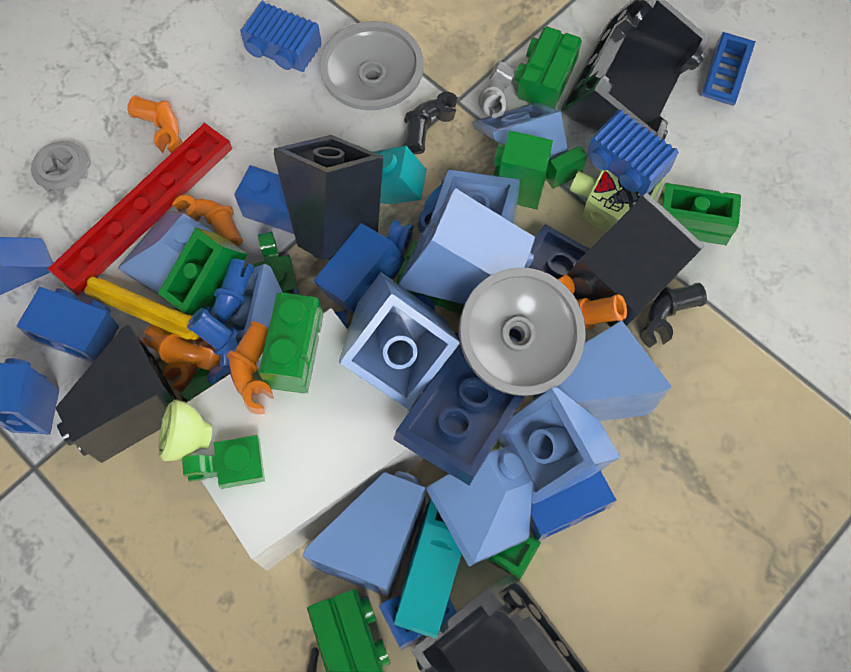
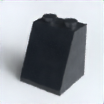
(329, 191)
(635, 258)
(115, 399)

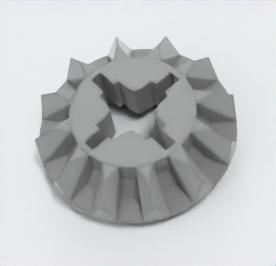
(70, 155)

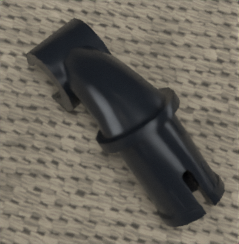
(421, 118)
(666, 305)

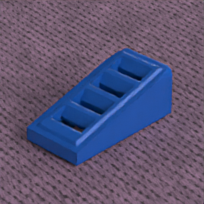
(735, 46)

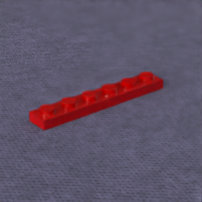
(140, 209)

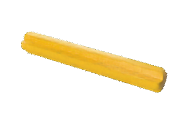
(140, 307)

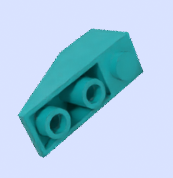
(401, 176)
(428, 576)

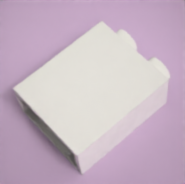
(314, 449)

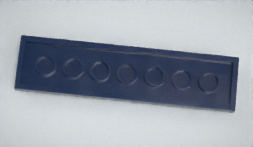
(459, 413)

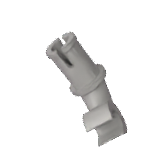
(492, 98)

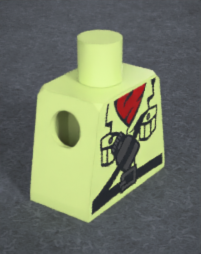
(605, 198)

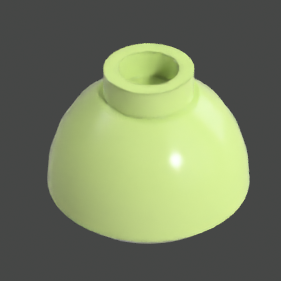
(182, 432)

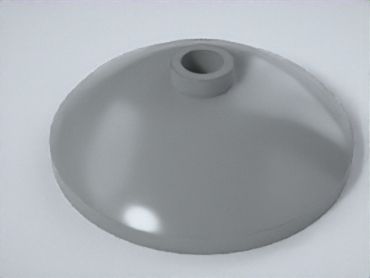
(368, 53)
(548, 325)

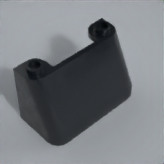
(636, 66)
(498, 633)

